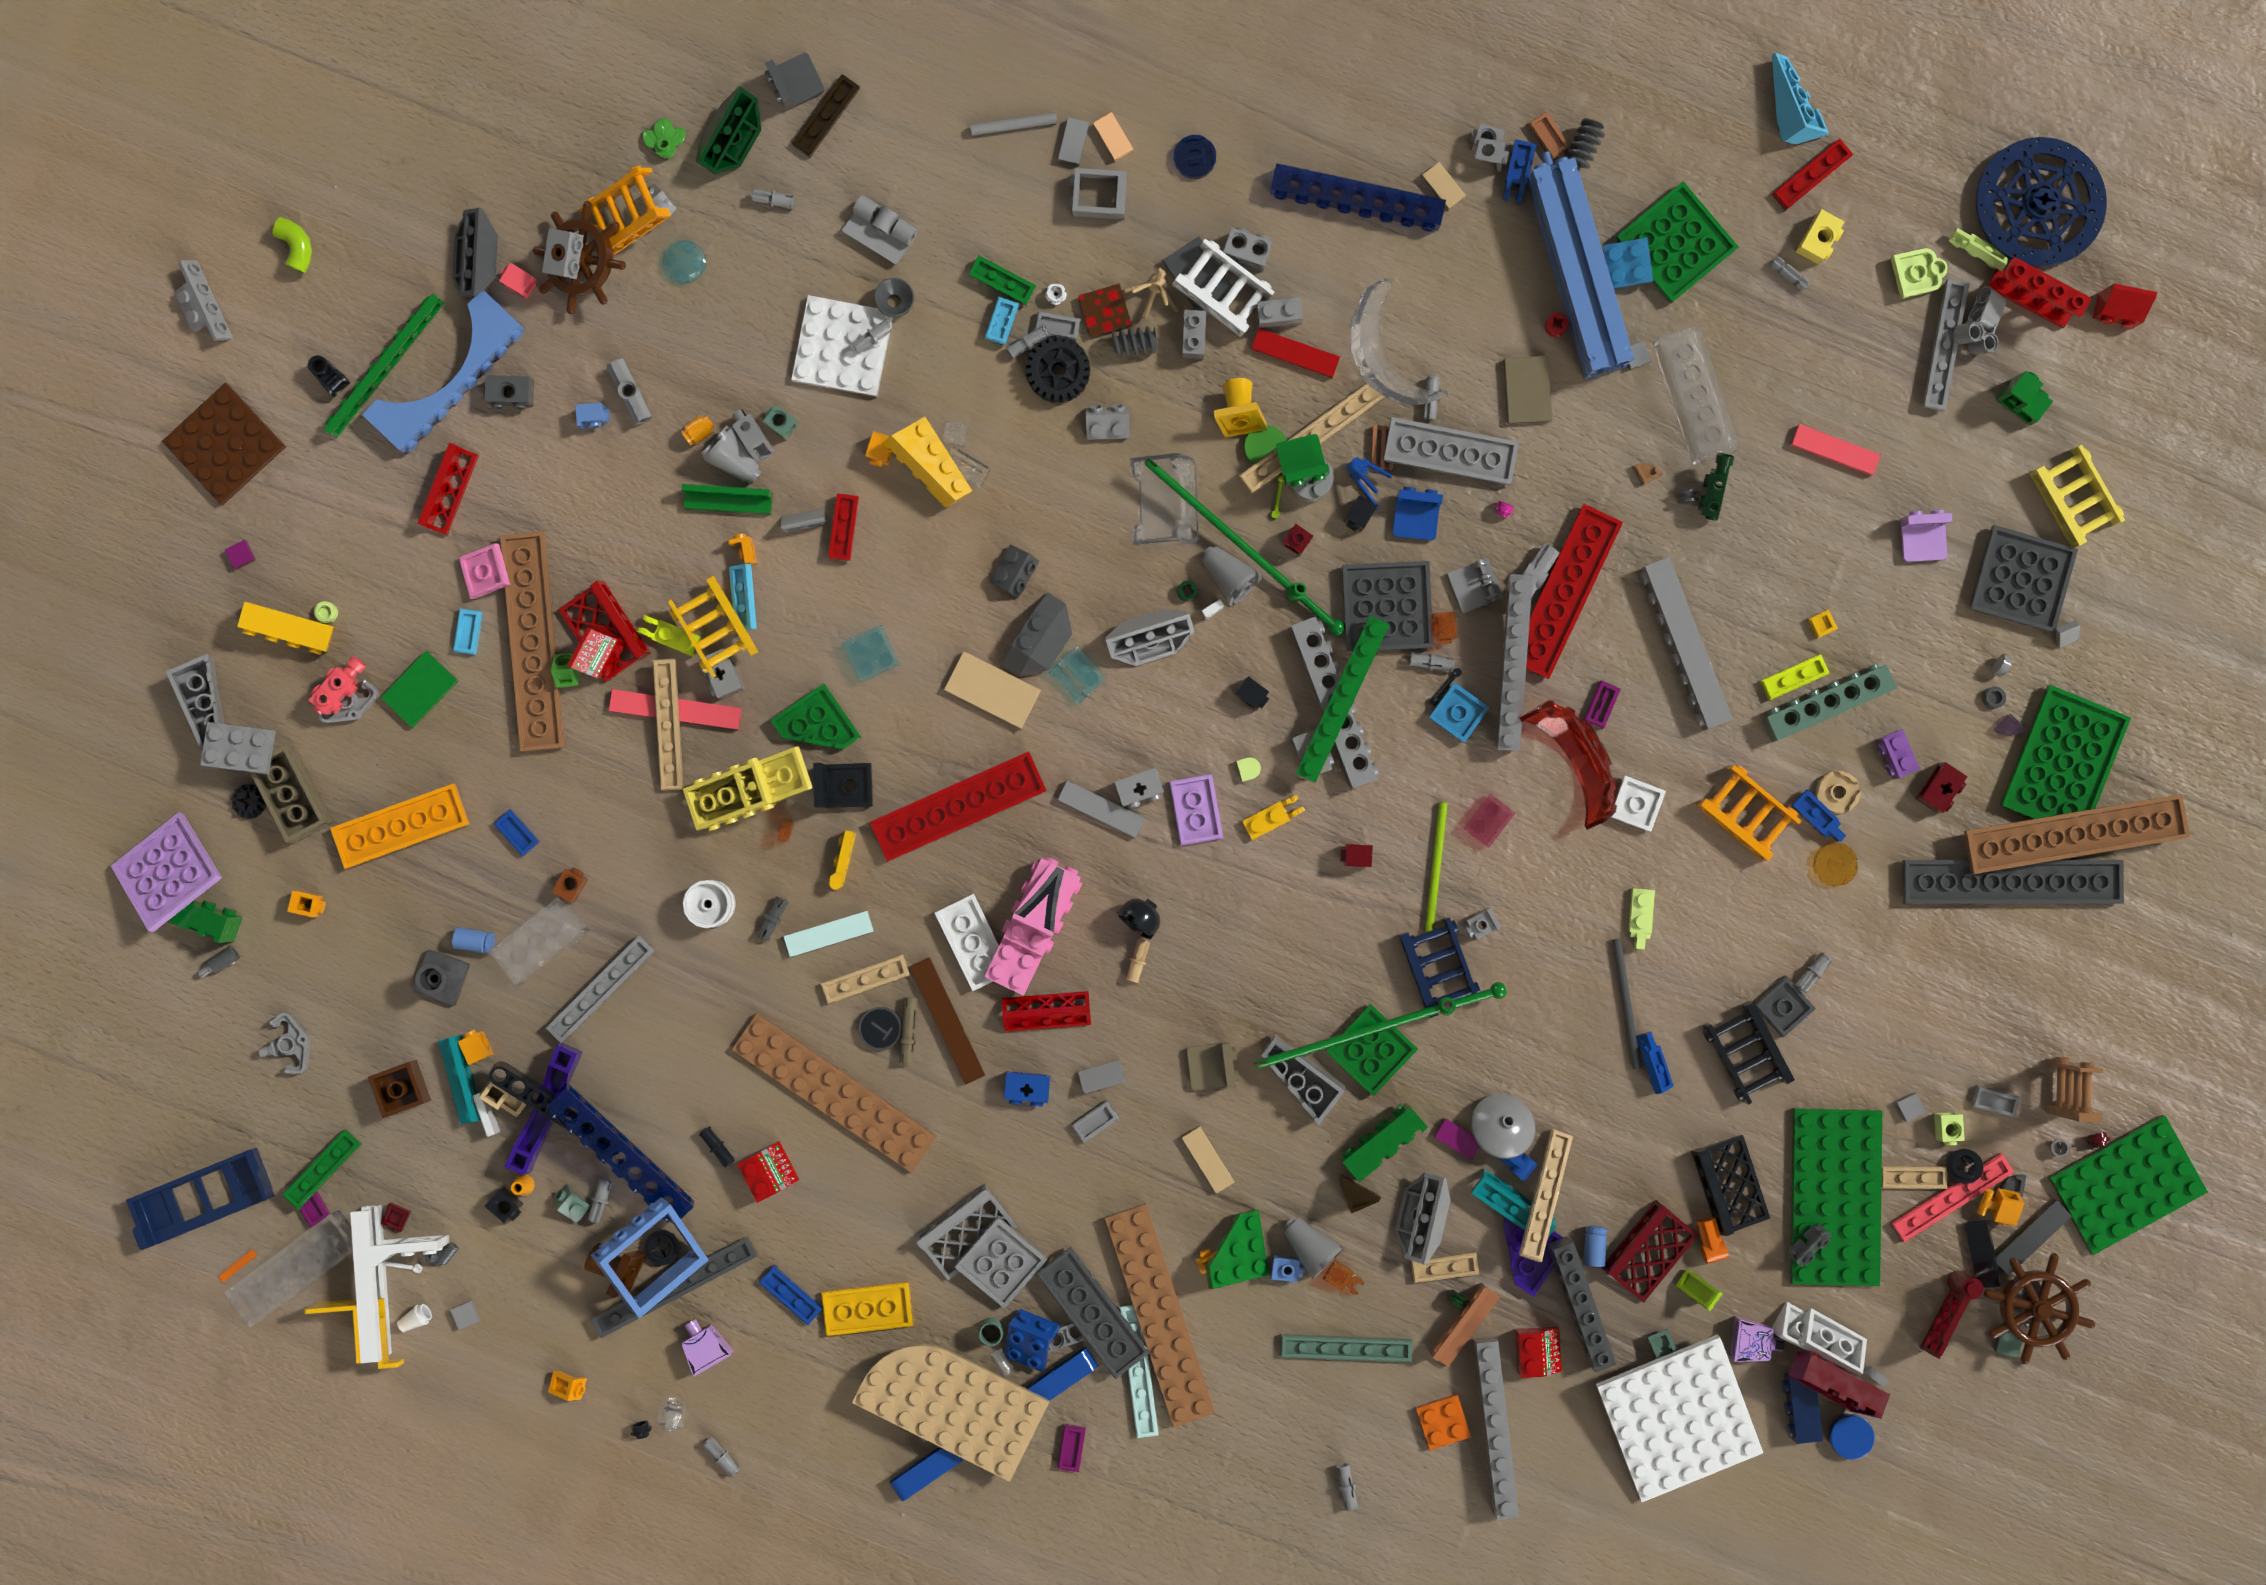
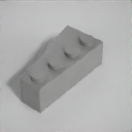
(198, 694)
(1305, 1080)

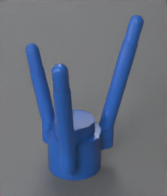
(1358, 471)

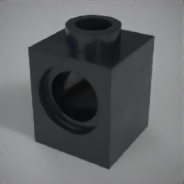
(1360, 514)
(1252, 694)
(495, 1207)

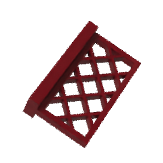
(1633, 1243)

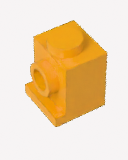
(299, 903)

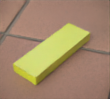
(1794, 677)

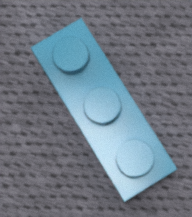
(743, 594)

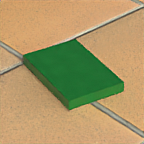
(419, 689)

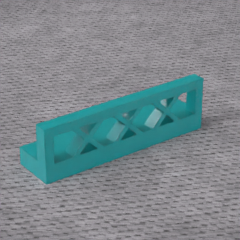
(460, 1079)
(1505, 1199)

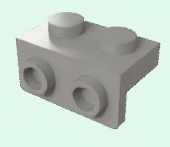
(1107, 422)

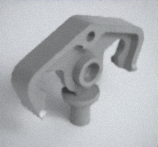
(353, 706)
(294, 1042)

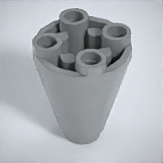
(732, 456)

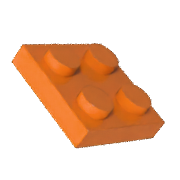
(1443, 1422)

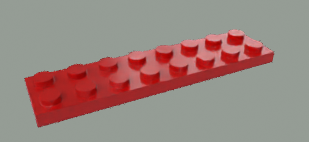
(1568, 587)
(958, 806)

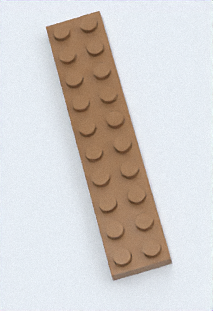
(532, 641)
(2076, 834)
(834, 1092)
(1159, 1315)

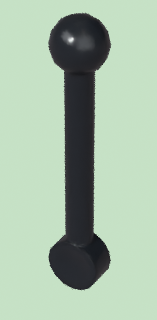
(1456, 673)

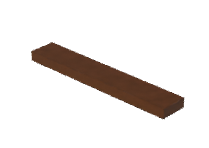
(947, 1020)

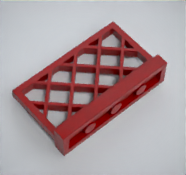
(615, 616)

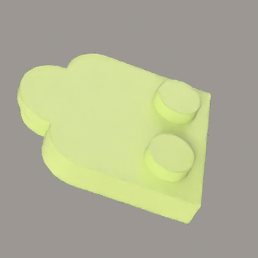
(1918, 272)

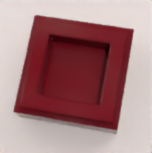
(395, 1217)

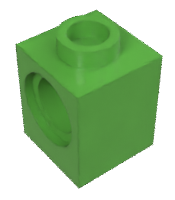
(563, 674)

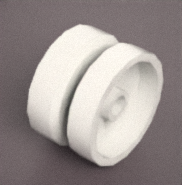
(722, 903)

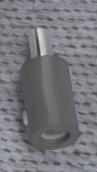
(220, 961)

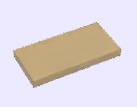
(992, 690)

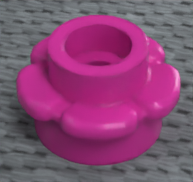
(1503, 509)

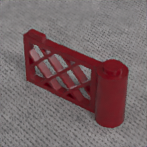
(1962, 1290)

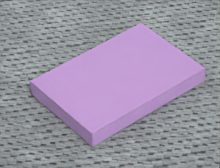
(1196, 809)

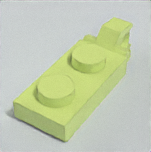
(1979, 248)
(1641, 916)

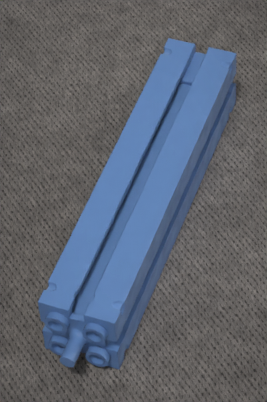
(1579, 266)

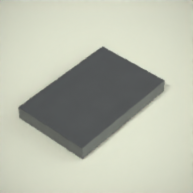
(1184, 260)

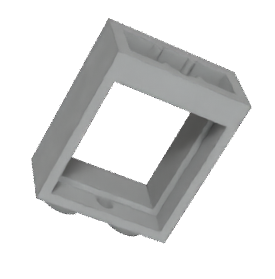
(1098, 212)

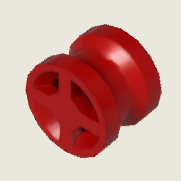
(1553, 328)

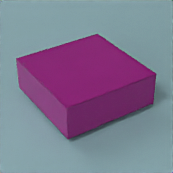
(240, 554)

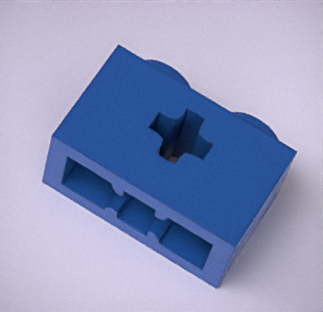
(1038, 1082)

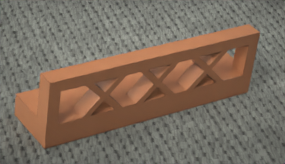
(1464, 1325)

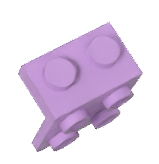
(1924, 536)

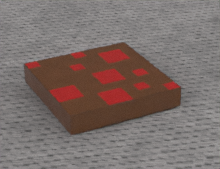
(1105, 310)

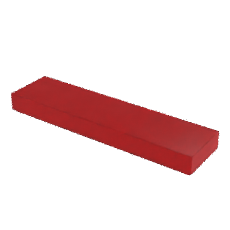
(1812, 174)
(1295, 353)

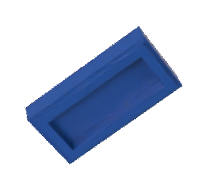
(516, 832)

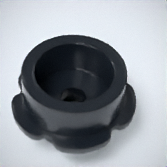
(641, 1429)

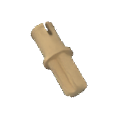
(1138, 960)

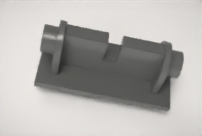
(1816, 1241)

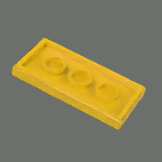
(867, 1308)

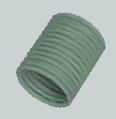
(991, 1321)

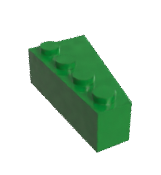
(1383, 1141)

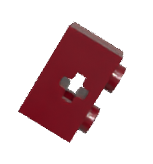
(1931, 793)

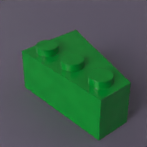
(209, 921)

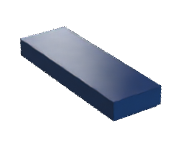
(790, 1295)

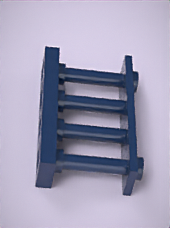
(1417, 963)

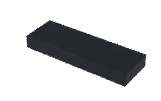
(1983, 1253)

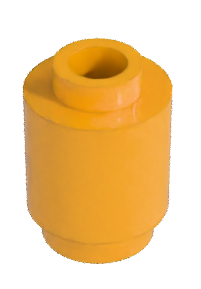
(698, 430)

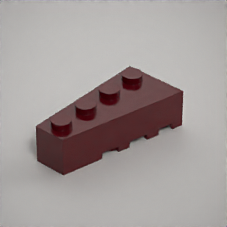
(1838, 1385)

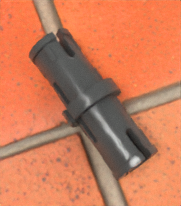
(772, 918)

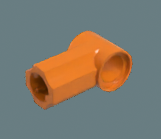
(1712, 1246)

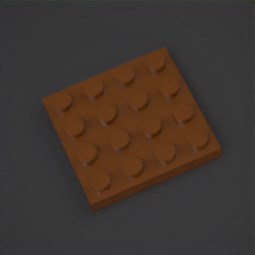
(224, 444)

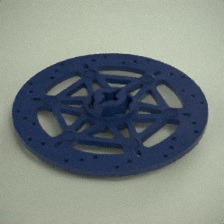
(2048, 196)

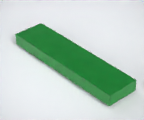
(322, 1169)

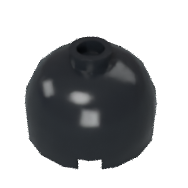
(1140, 916)

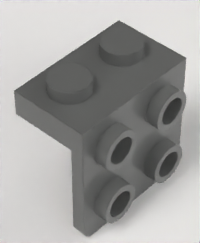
(794, 80)

